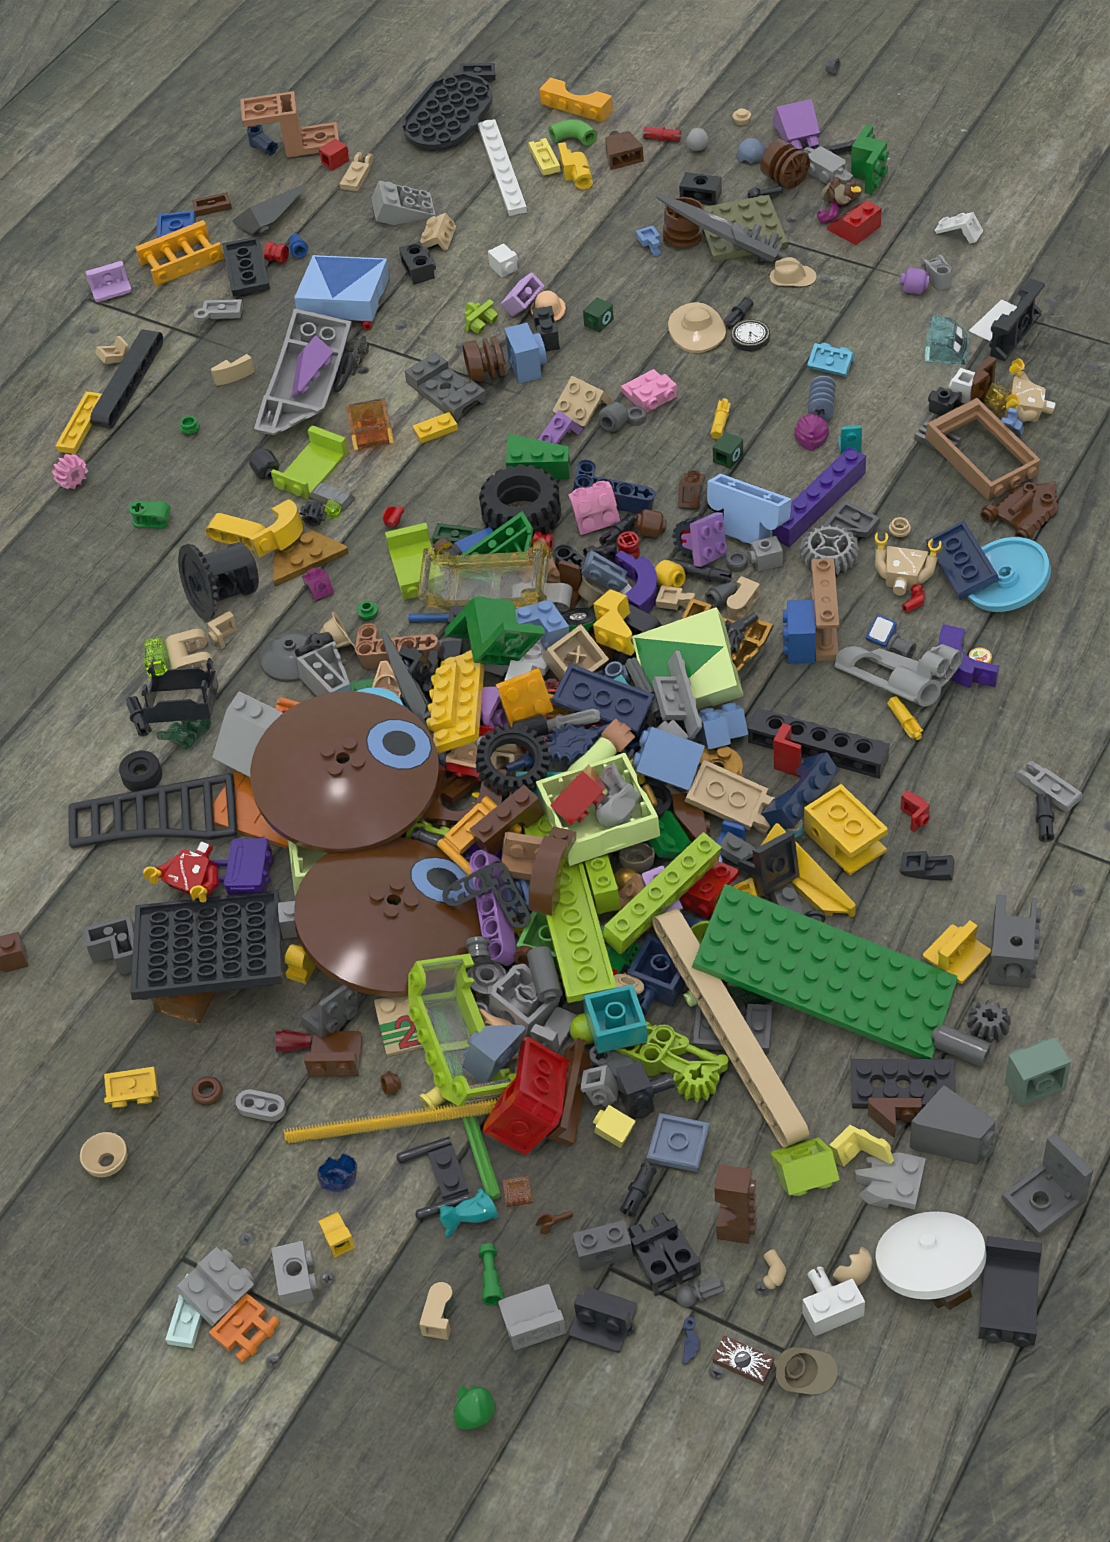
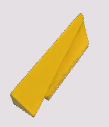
(815, 884)

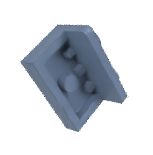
(604, 572)

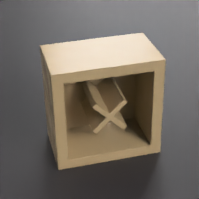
(575, 649)

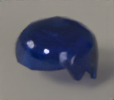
(338, 1174)

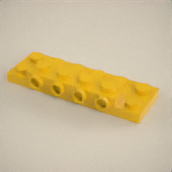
(456, 702)

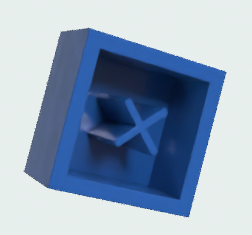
(799, 631)

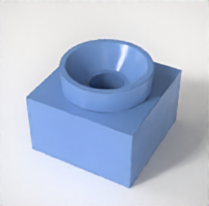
(525, 352)

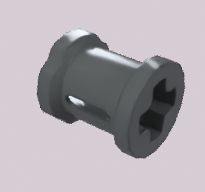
(901, 646)

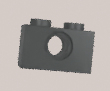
(602, 1245)

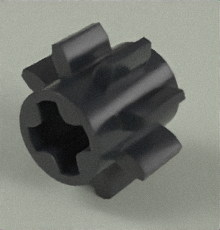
(313, 513)

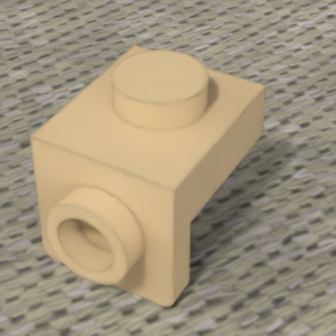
(114, 353)
(221, 627)

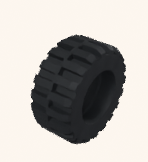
(521, 484)

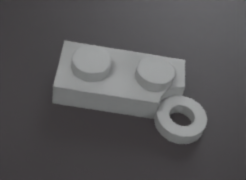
(219, 309)

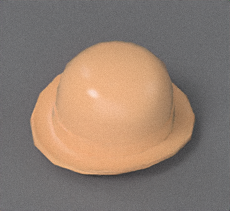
(549, 298)

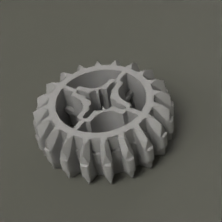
(829, 544)

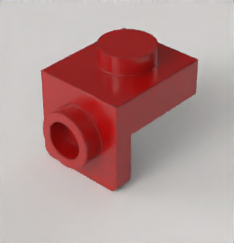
(916, 808)

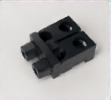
(664, 1254)

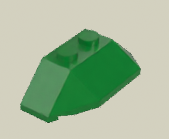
(509, 538)

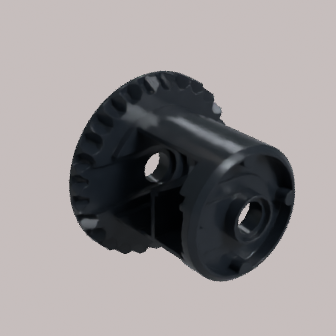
(216, 575)

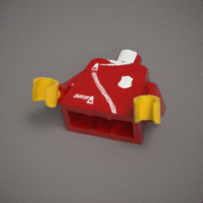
(188, 873)

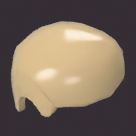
(858, 1270)

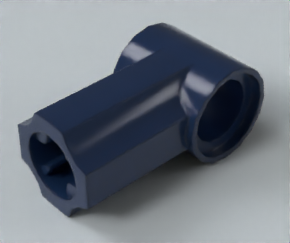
(261, 140)

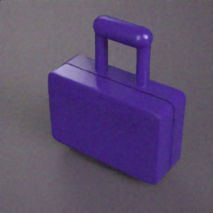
(247, 866)

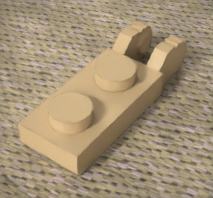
(356, 172)

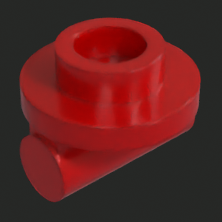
(392, 516)

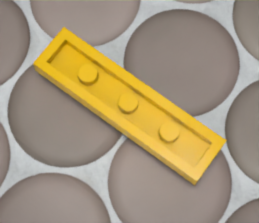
(78, 425)

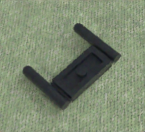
(446, 1172)

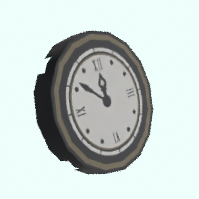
(750, 335)

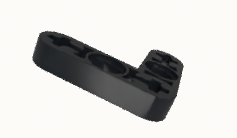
(490, 883)

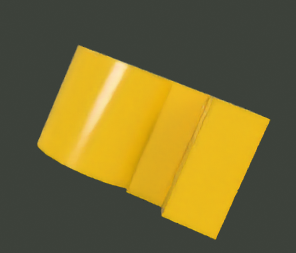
(299, 964)
(335, 1234)

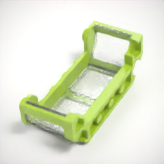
(444, 1022)

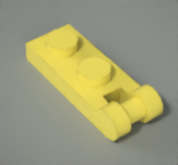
(544, 157)

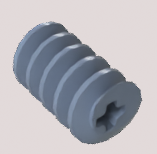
(822, 397)

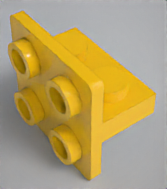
(958, 951)

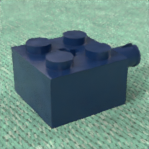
(657, 974)

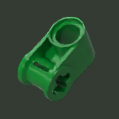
(150, 515)

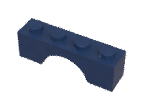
(814, 776)

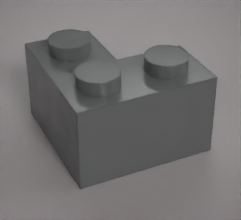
(110, 940)

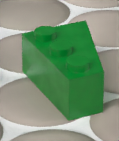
(538, 453)

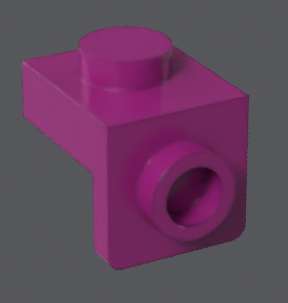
(318, 582)

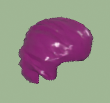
(811, 431)

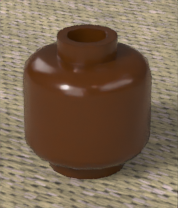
(650, 523)

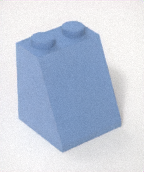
(667, 758)

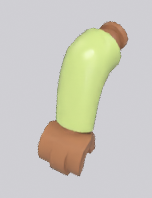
(612, 740)

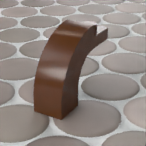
(548, 868)

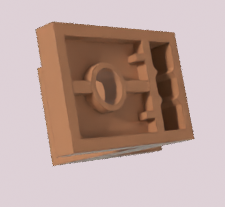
(283, 109)

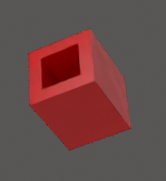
(334, 154)

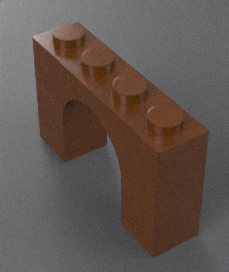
(443, 817)

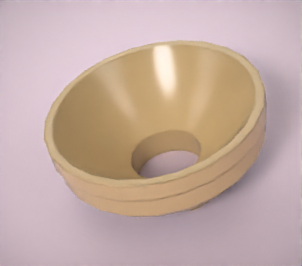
(100, 1146)

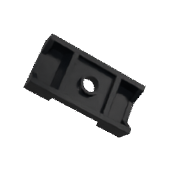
(1011, 329)

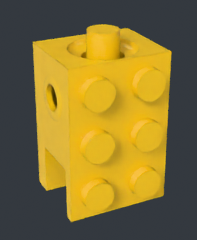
(845, 829)

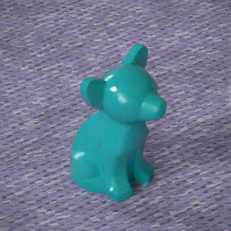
(472, 1210)

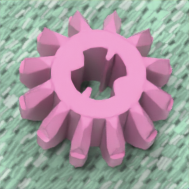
(70, 471)

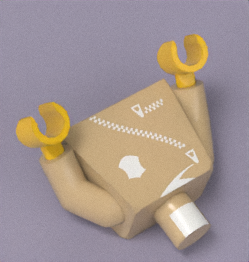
(1026, 396)
(904, 566)

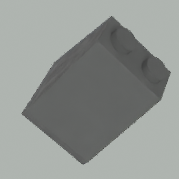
(953, 1129)

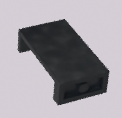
(1010, 1291)

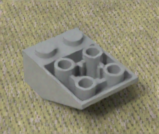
(401, 204)

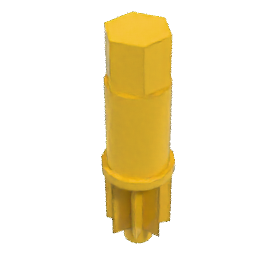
(721, 416)
(907, 721)

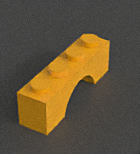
(593, 106)

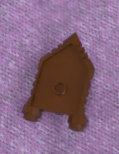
(1025, 508)

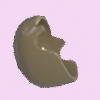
(638, 857)

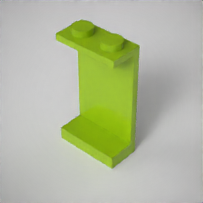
(313, 463)
(406, 553)

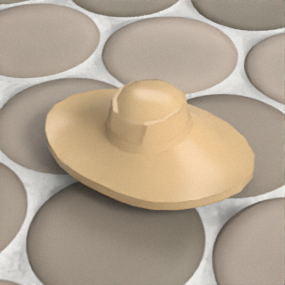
(696, 327)

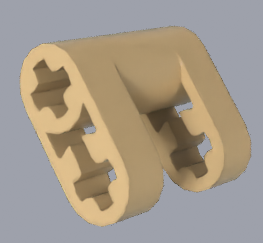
(179, 650)

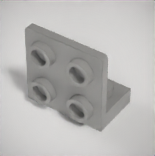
(532, 1317)

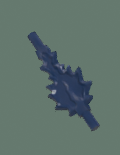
(565, 744)

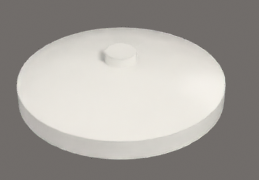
(931, 1255)

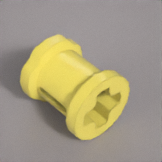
(432, 1099)

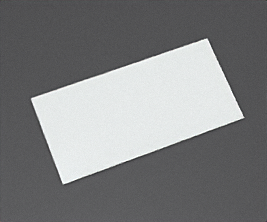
(983, 326)

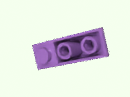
(308, 362)

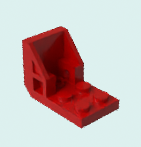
(532, 1101)

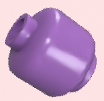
(914, 281)

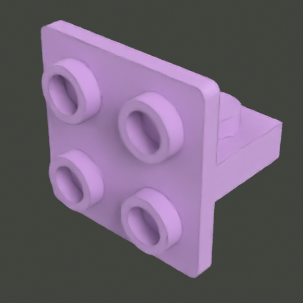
(108, 281)

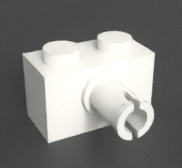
(831, 1304)

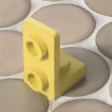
(854, 1140)

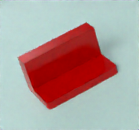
(786, 753)

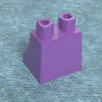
(797, 124)
(492, 709)

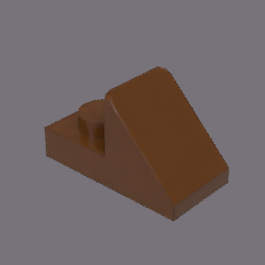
(888, 1110)

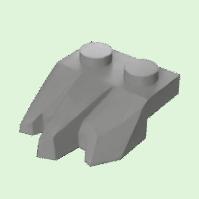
(893, 1182)

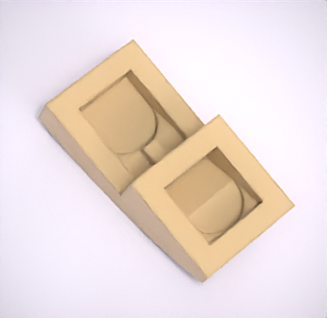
(231, 372)

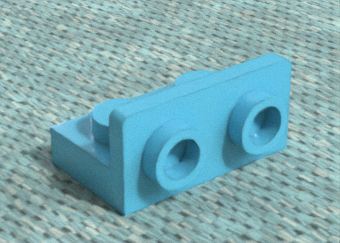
(831, 359)

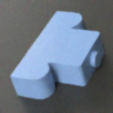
(748, 510)

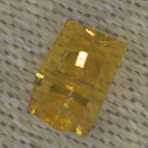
(996, 397)

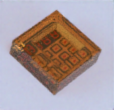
(517, 1191)

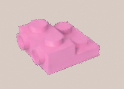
(650, 390)
(594, 507)

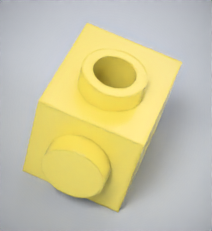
(613, 1125)

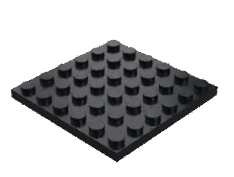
(206, 945)

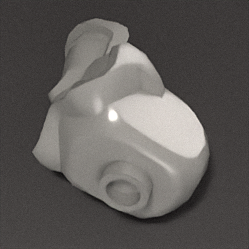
(619, 800)

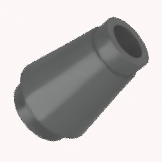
(719, 594)

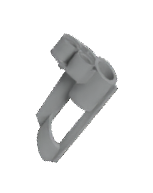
(911, 679)

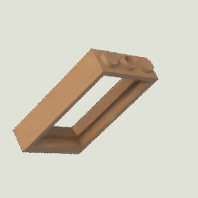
(977, 410)

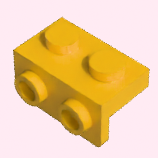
(131, 1086)

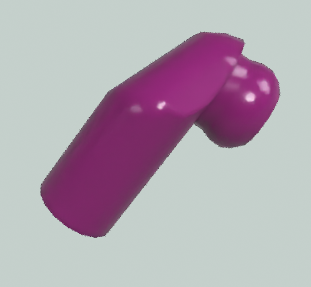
(824, 217)

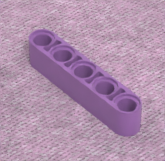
(491, 915)

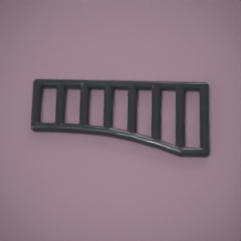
(164, 830)

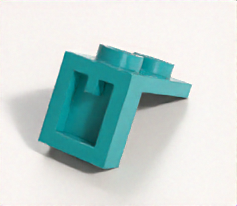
(850, 437)

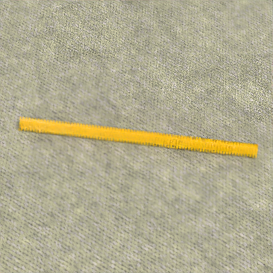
(389, 1121)

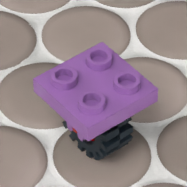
(701, 538)

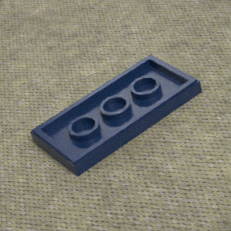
(963, 560)
(615, 700)

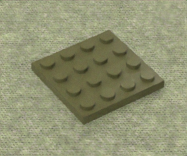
(745, 213)

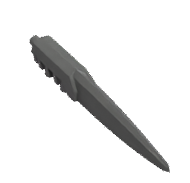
(732, 232)
(407, 684)

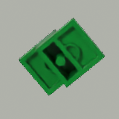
(869, 159)

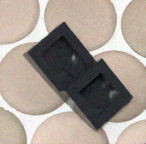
(922, 866)

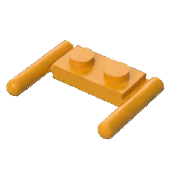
(460, 838)

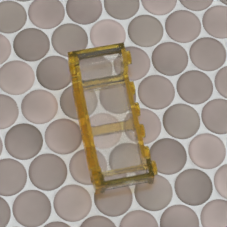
(510, 576)

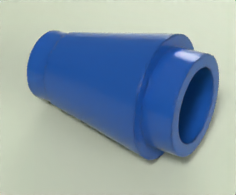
(298, 246)

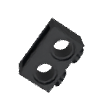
(417, 262)

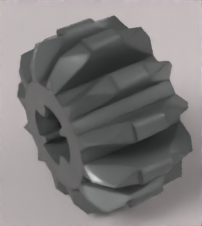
(989, 1021)

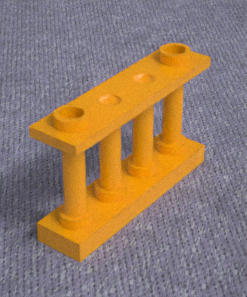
(174, 242)

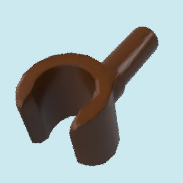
(548, 1220)

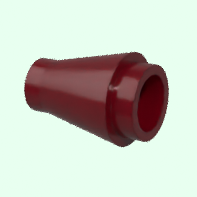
(292, 1041)

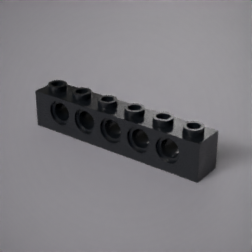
(845, 749)

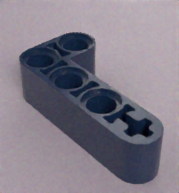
(628, 496)

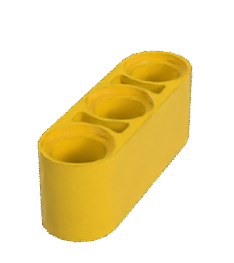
(232, 529)

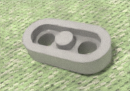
(262, 1106)

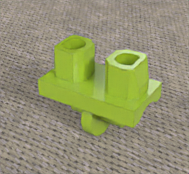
(477, 313)

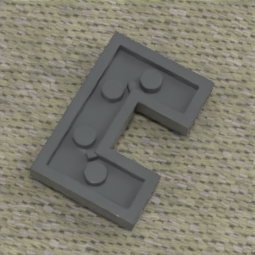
(757, 1018)

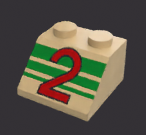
(395, 1025)

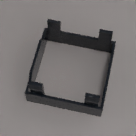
(179, 680)

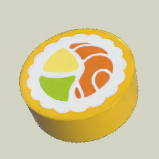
(981, 654)

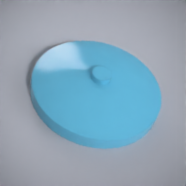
(1022, 574)

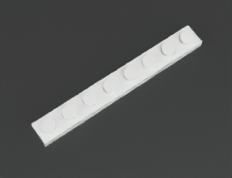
(502, 167)

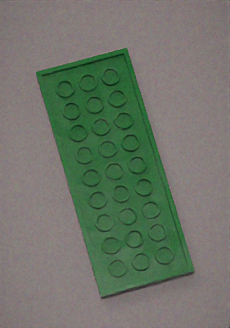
(825, 972)

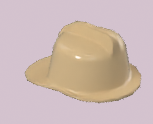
(792, 273)
(337, 630)

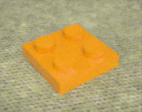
(524, 696)

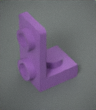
(558, 427)

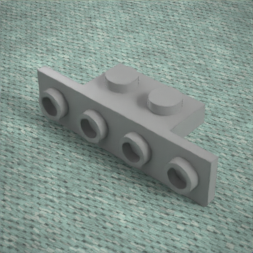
(676, 697)

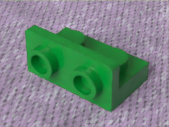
(671, 839)

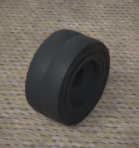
(138, 760)

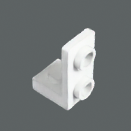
(967, 222)

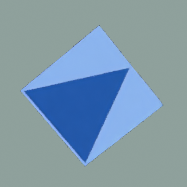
(343, 287)

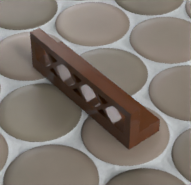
(577, 1062)

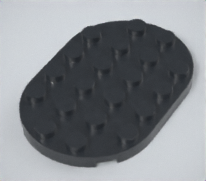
(447, 111)

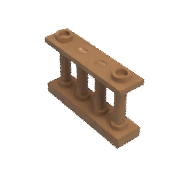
(825, 608)

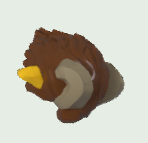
(840, 193)

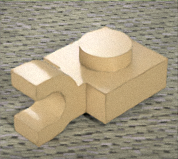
(673, 597)

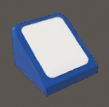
(881, 630)

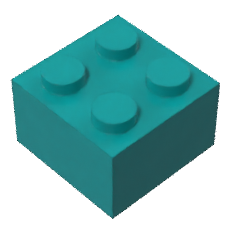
(615, 1018)

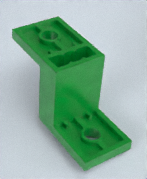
(494, 631)

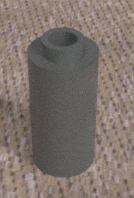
(544, 974)
(961, 1045)

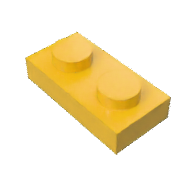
(435, 427)

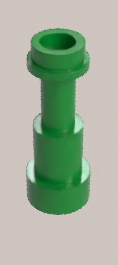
(492, 1291)

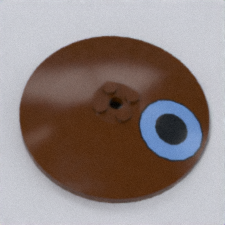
(353, 803)
(365, 940)

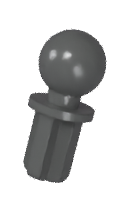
(687, 1295)

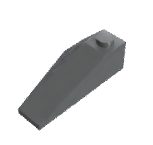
(265, 213)

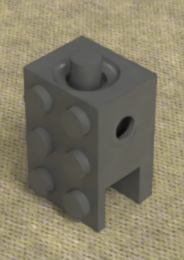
(1014, 960)

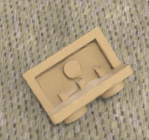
(438, 231)

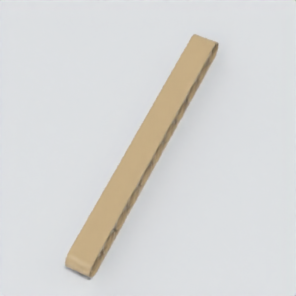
(732, 1031)

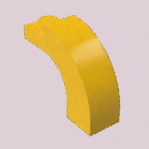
(281, 533)

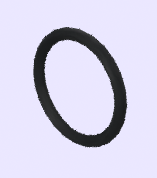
(349, 355)

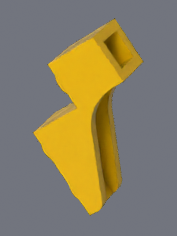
(610, 624)

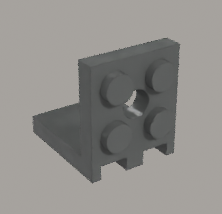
(1060, 1179)

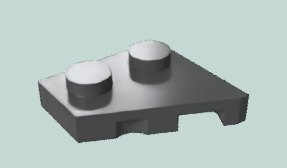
(854, 519)

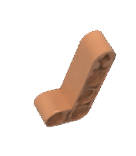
(372, 650)

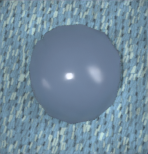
(750, 150)

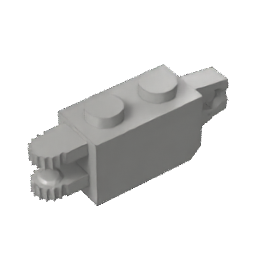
(827, 166)

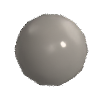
(697, 139)

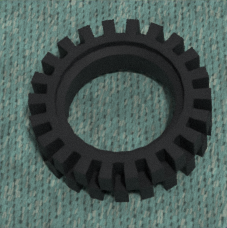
(512, 736)

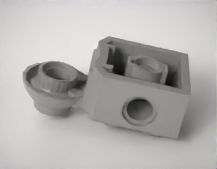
(511, 995)

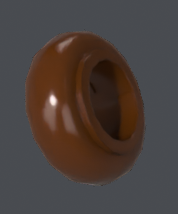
(210, 1098)

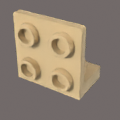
(580, 401)

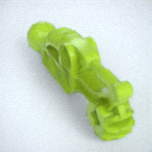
(691, 1078)

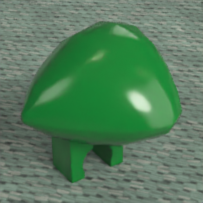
(473, 1408)

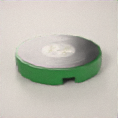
(578, 616)

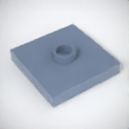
(678, 1142)

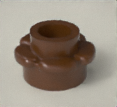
(390, 1083)

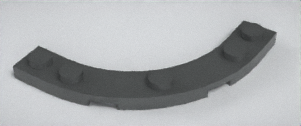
(736, 849)

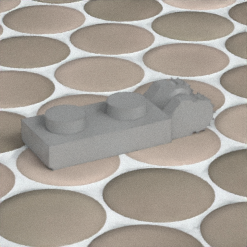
(1046, 782)

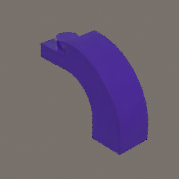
(643, 573)
(969, 669)

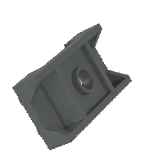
(433, 376)

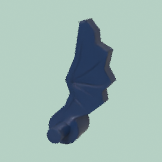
(691, 1343)

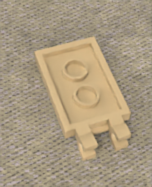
(729, 796)

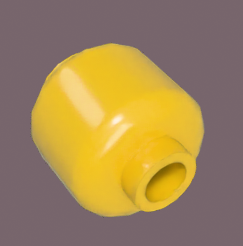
(670, 574)

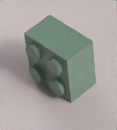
(1037, 1071)

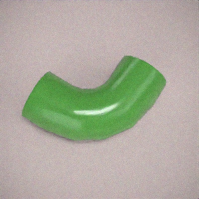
(572, 129)

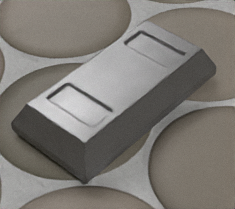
(324, 492)

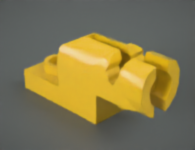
(575, 167)

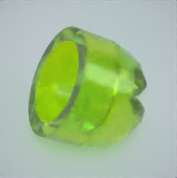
(332, 508)

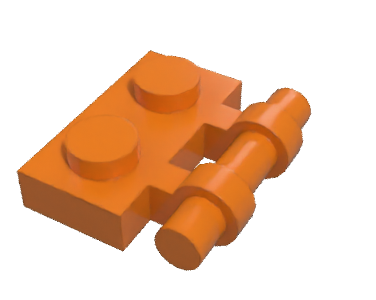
(239, 1322)

